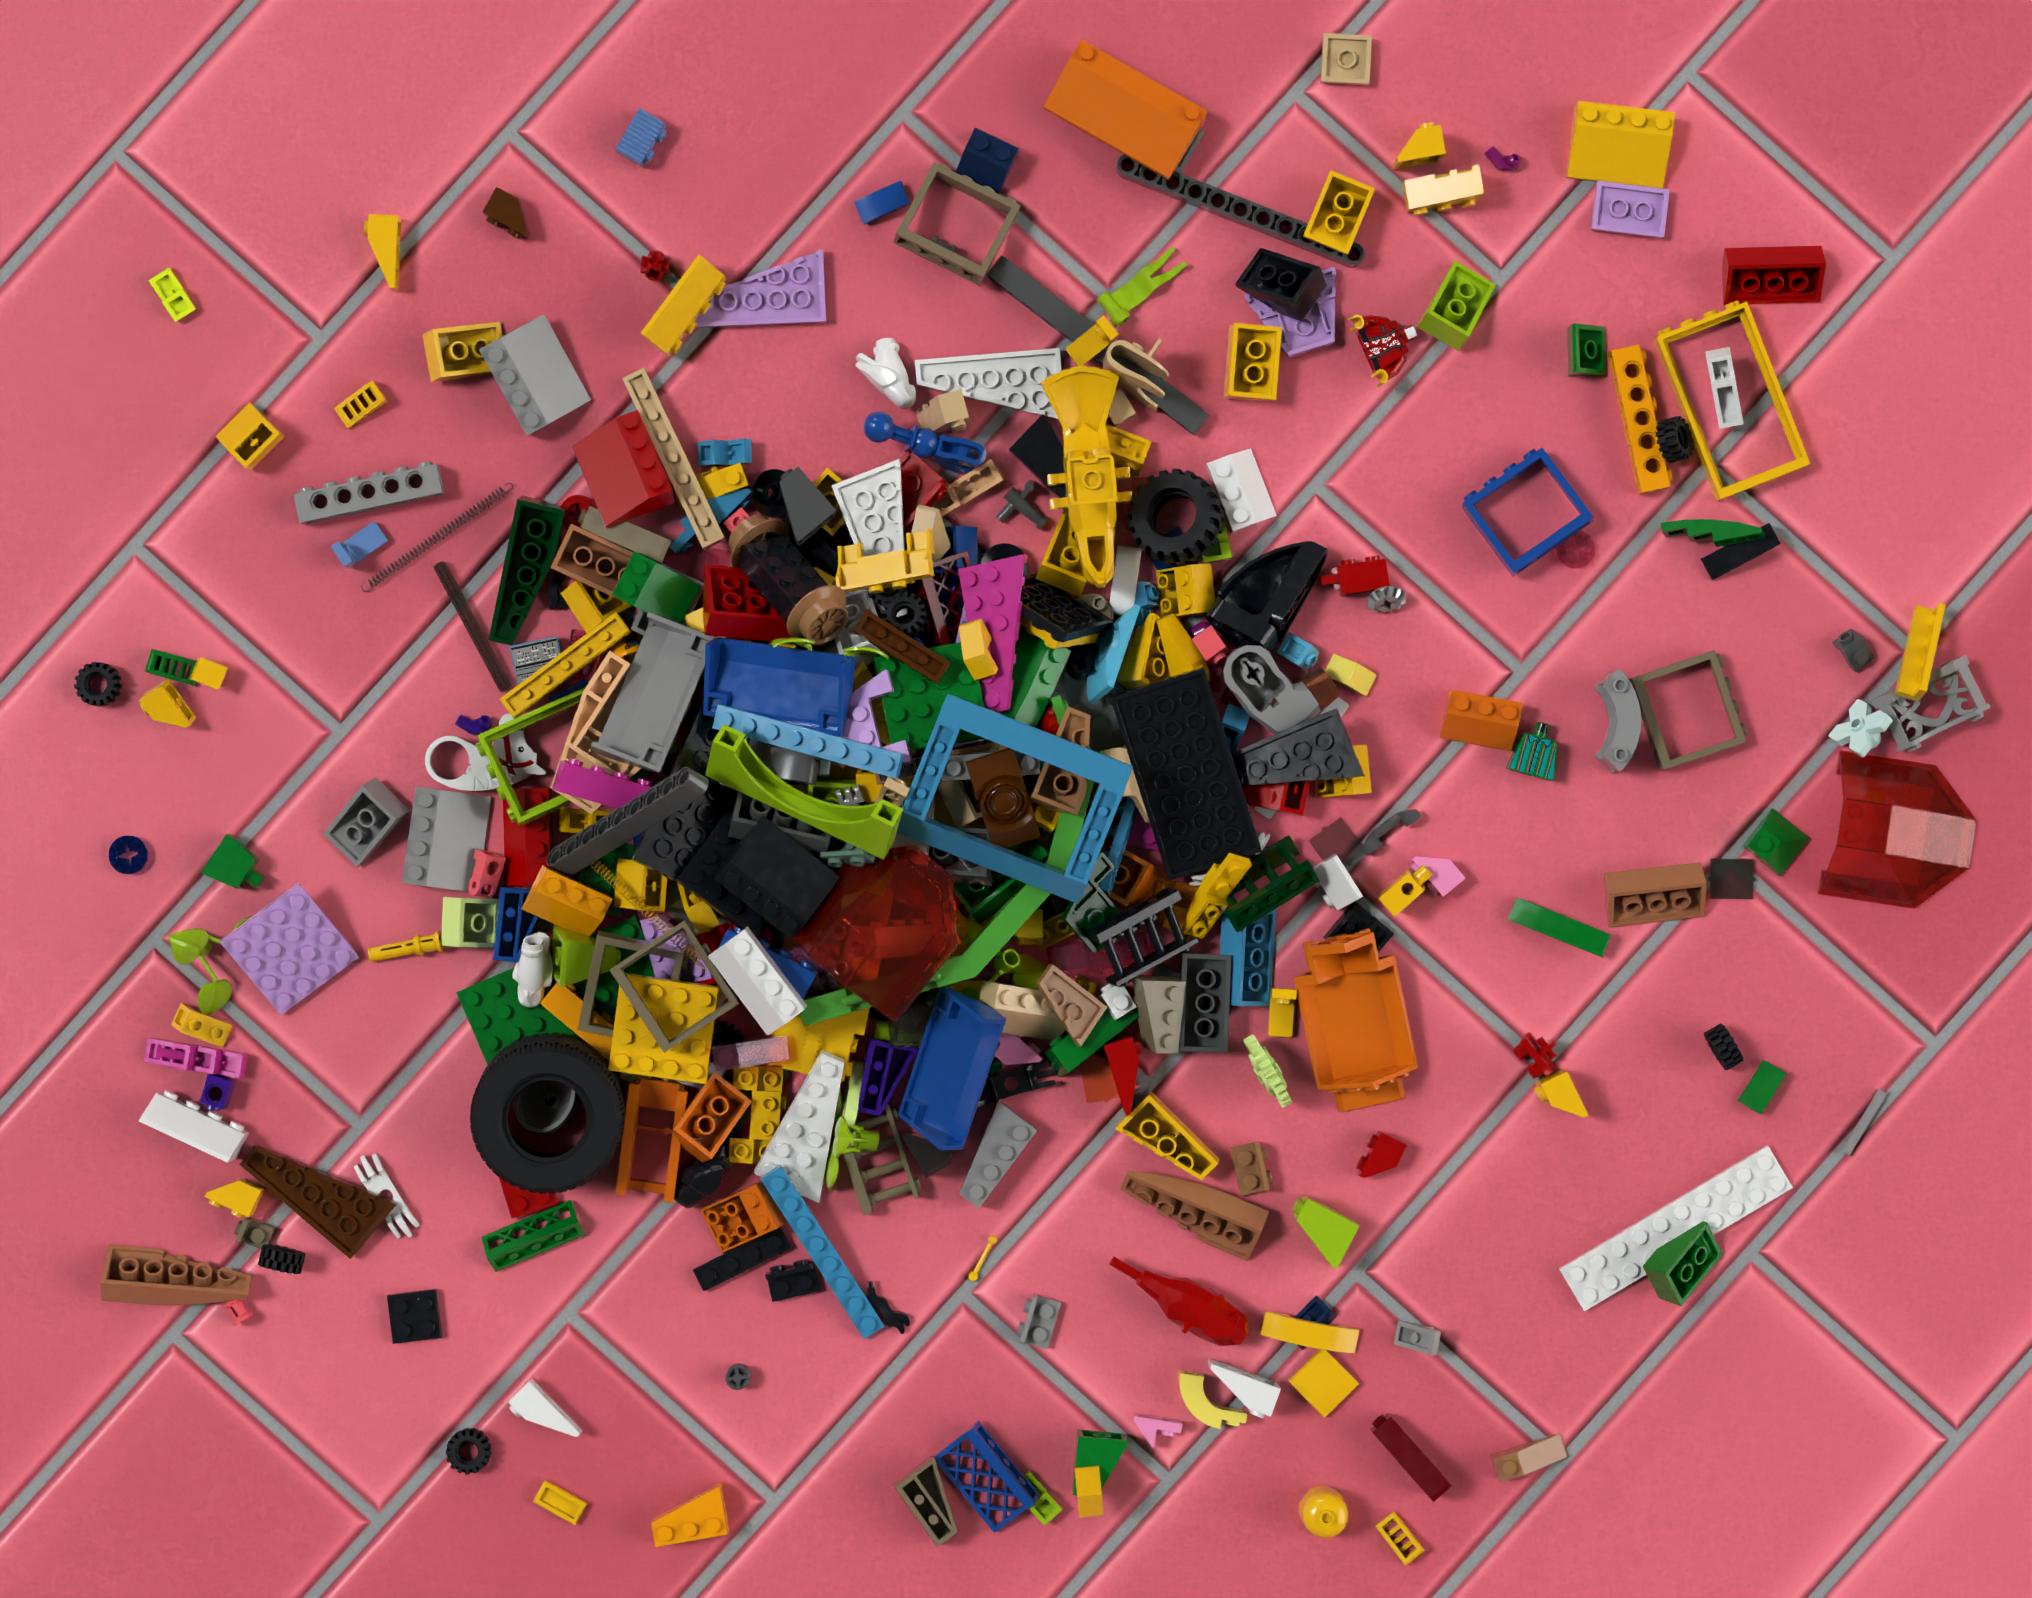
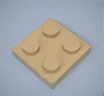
(1346, 59)

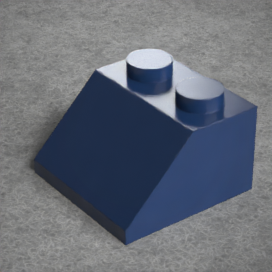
(987, 160)

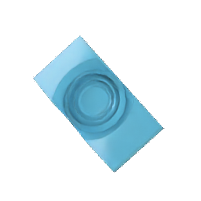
(1110, 655)

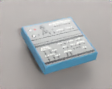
(533, 655)

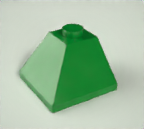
(1775, 842)

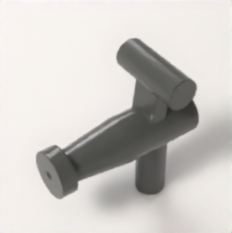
(1018, 501)

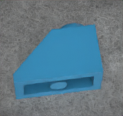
(1234, 724)

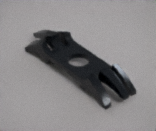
(1025, 1078)

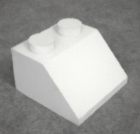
(1336, 883)

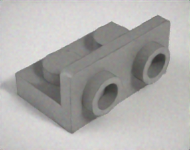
(1039, 1321)

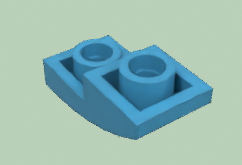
(1147, 598)

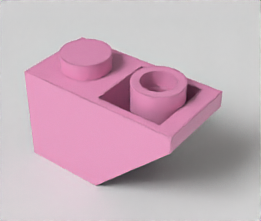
(1444, 872)
(1016, 1051)

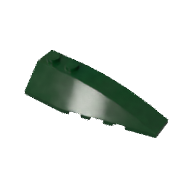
(526, 564)

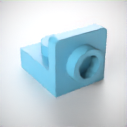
(1298, 651)

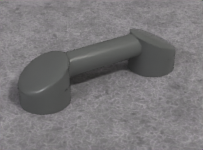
(1372, 841)

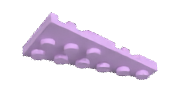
(772, 297)

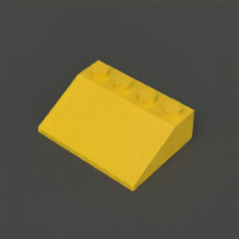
(1620, 144)

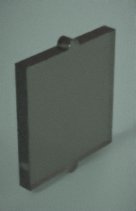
(1338, 840)
(1731, 878)

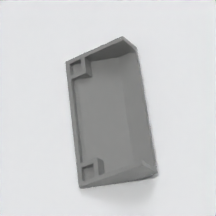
(654, 695)

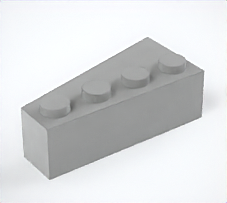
(1000, 1146)

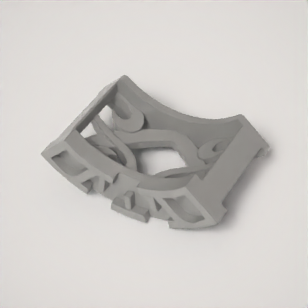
(1949, 676)
(1624, 720)

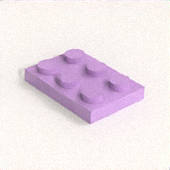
(1630, 209)

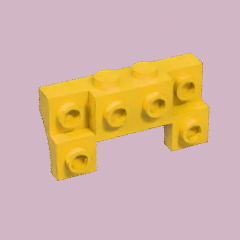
(886, 569)
(766, 1110)

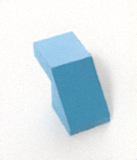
(724, 452)

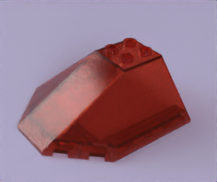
(1897, 832)
(885, 928)

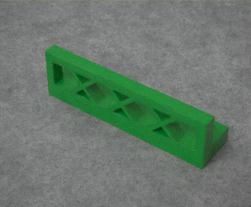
(533, 1240)

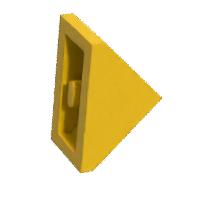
(1089, 1491)

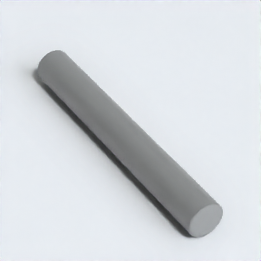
(1864, 1122)

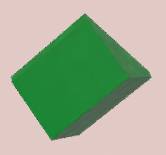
(1586, 350)

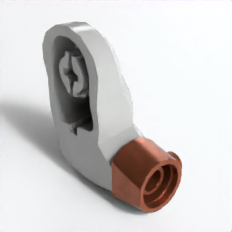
(1270, 695)

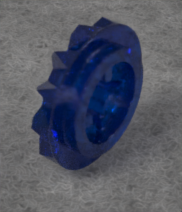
(119, 848)

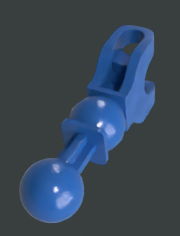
(924, 443)

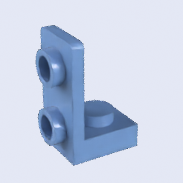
(359, 545)

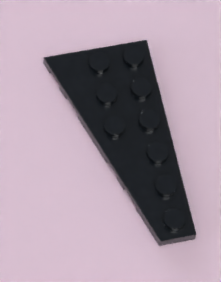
(1302, 753)

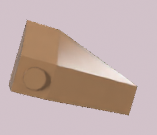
(1059, 788)

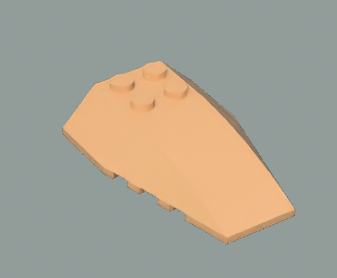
(590, 721)

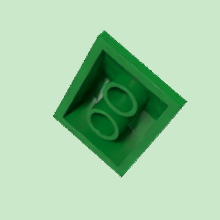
(655, 589)
(1682, 1263)

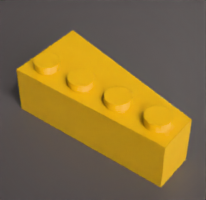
(1165, 1134)

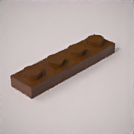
(901, 647)

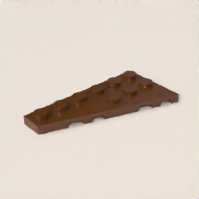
(330, 1205)

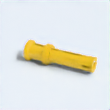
(417, 945)

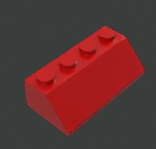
(1773, 274)
(528, 845)

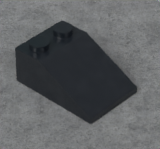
(1282, 283)

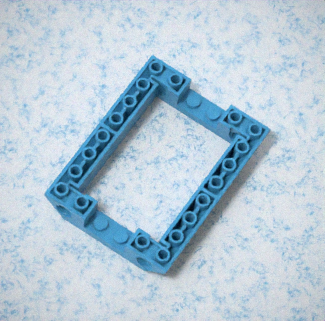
(965, 715)

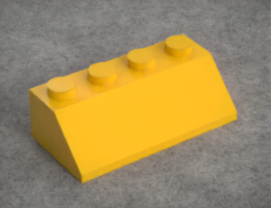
(683, 306)

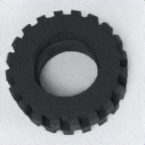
(1155, 496)

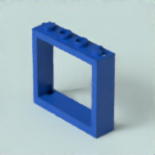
(1546, 545)

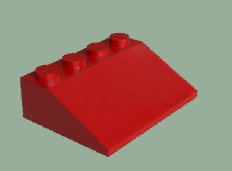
(623, 470)
(737, 607)

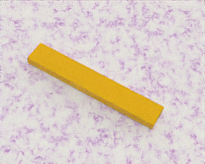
(565, 665)

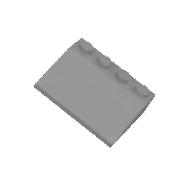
(535, 374)
(444, 837)

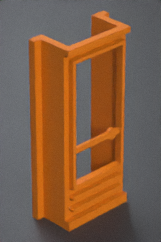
(655, 1095)

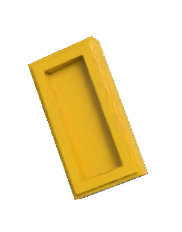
(560, 1502)

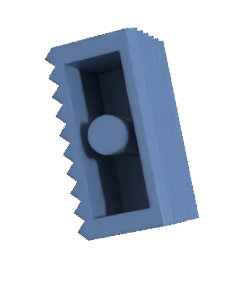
(641, 138)

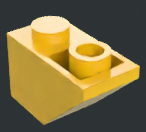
(239, 1196)

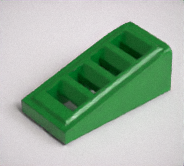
(151, 664)

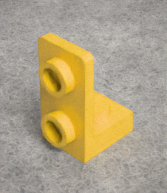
(1092, 341)
(1281, 1012)
(201, 1026)

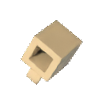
(1120, 409)

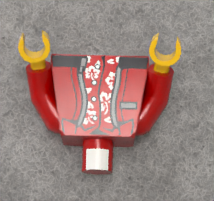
(1383, 344)

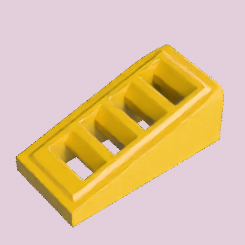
(370, 386)
(1406, 1533)

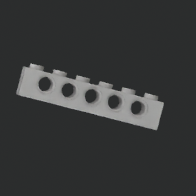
(310, 513)

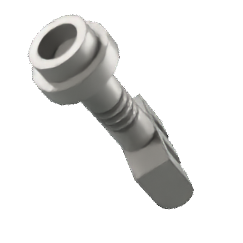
(851, 798)

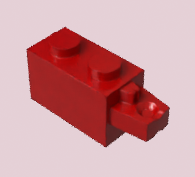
(1358, 577)

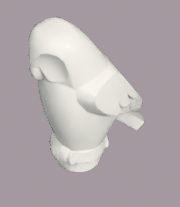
(888, 373)
(533, 969)

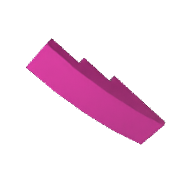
(195, 1058)

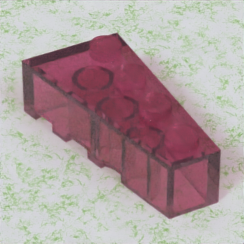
(1077, 959)

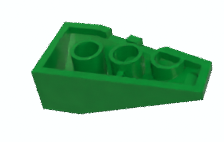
(985, 900)

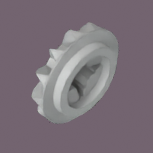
(1394, 599)

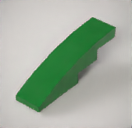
(1721, 531)
(1559, 927)

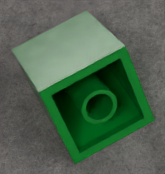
(1100, 1450)

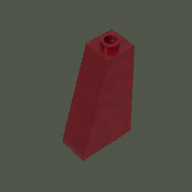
(1410, 1456)

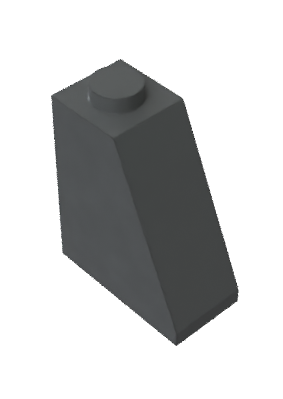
(804, 505)

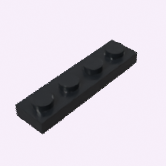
(741, 1258)

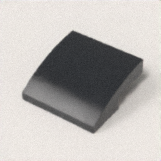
(1356, 919)

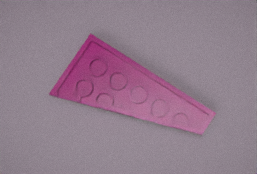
(994, 595)

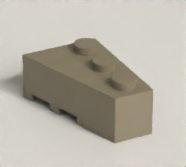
(1160, 1011)
(926, 1499)

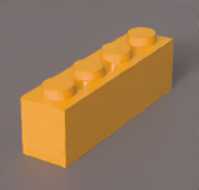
(567, 1007)

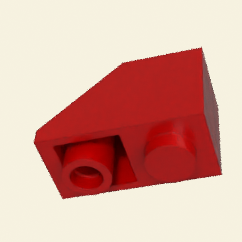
(1383, 1155)

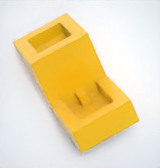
(974, 646)

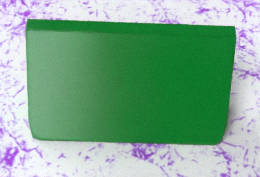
(1761, 1087)

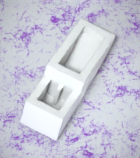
(1724, 387)

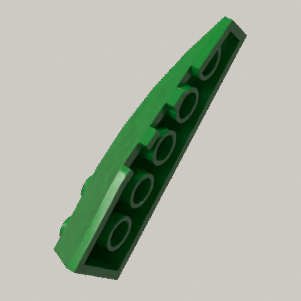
(1034, 678)

